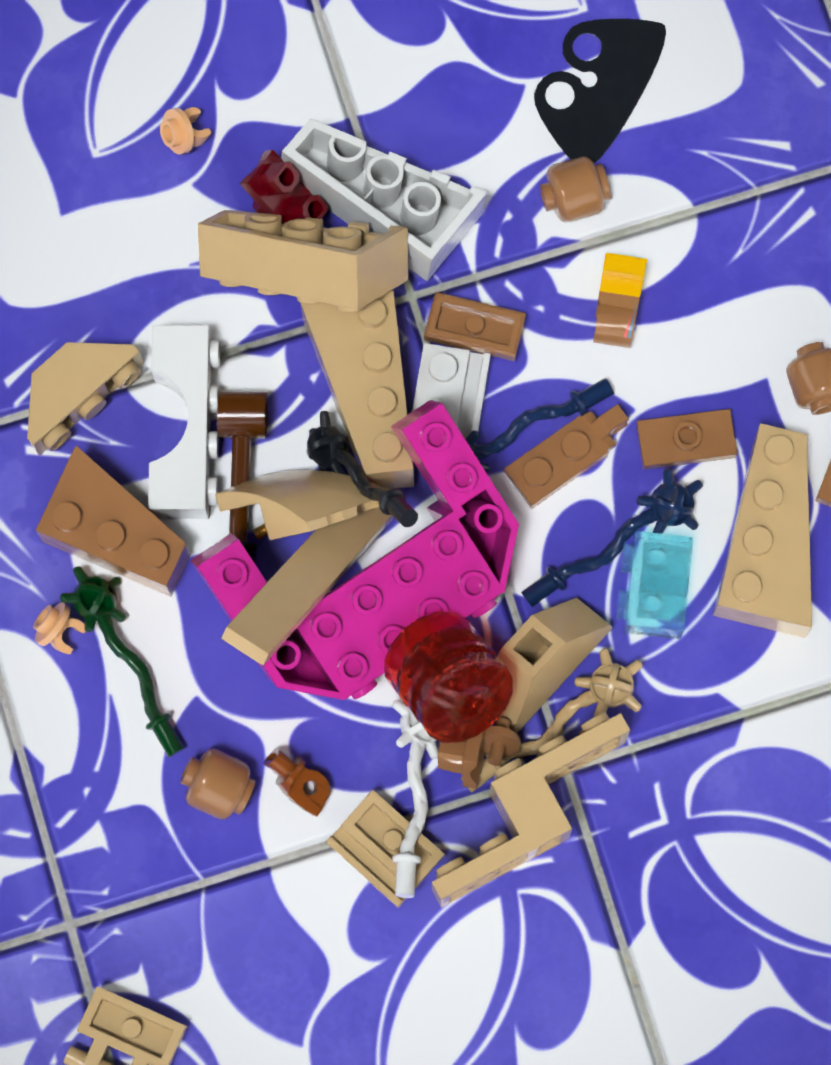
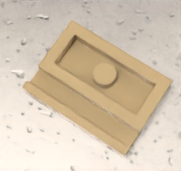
(373, 837)

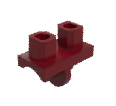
(280, 192)

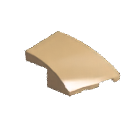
(298, 500)

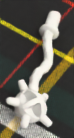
(416, 735)

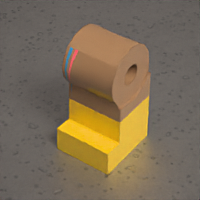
(618, 299)

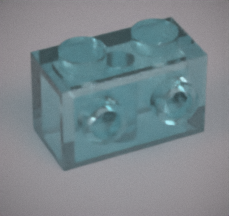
(656, 584)

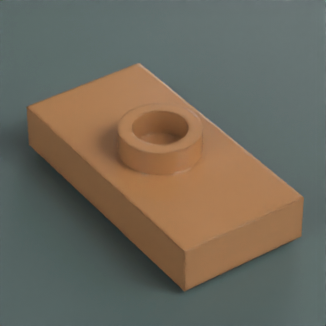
(474, 326)
(686, 439)

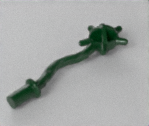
(96, 601)

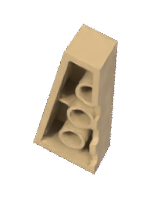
(303, 258)

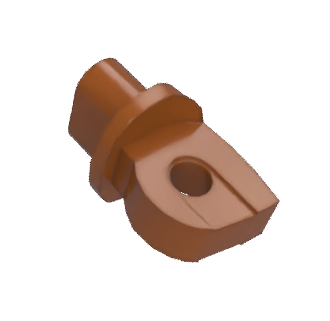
(292, 778)

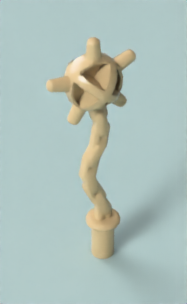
(609, 687)

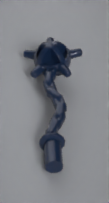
(578, 402)
(669, 506)

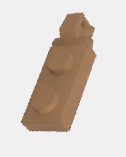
(565, 455)

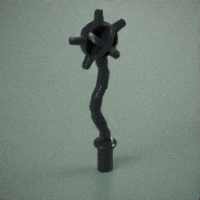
(331, 450)

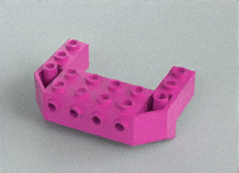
(446, 567)

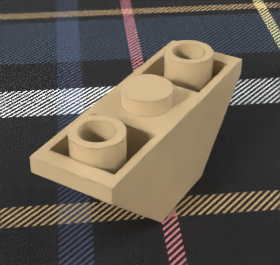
(75, 387)
(546, 654)

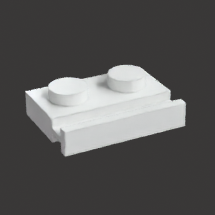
(455, 380)

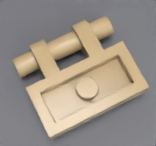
(127, 1028)

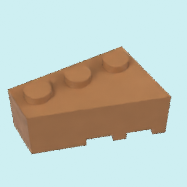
(111, 528)

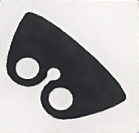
(622, 73)

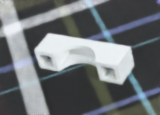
(181, 479)

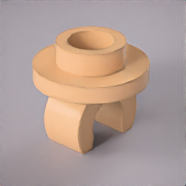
(178, 131)
(51, 625)

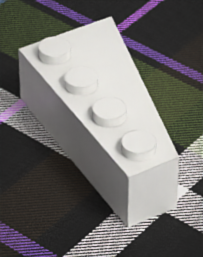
(384, 192)

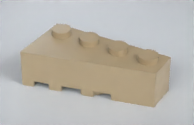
(366, 383)
(769, 548)

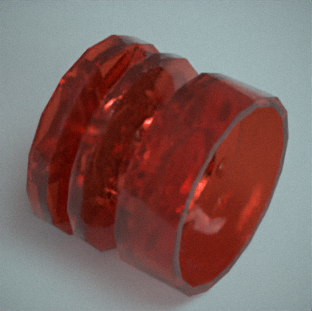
(448, 677)

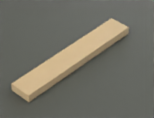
(302, 584)

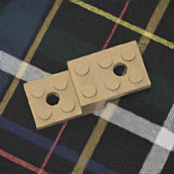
(529, 807)

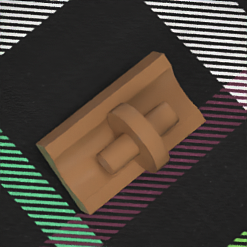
(468, 755)

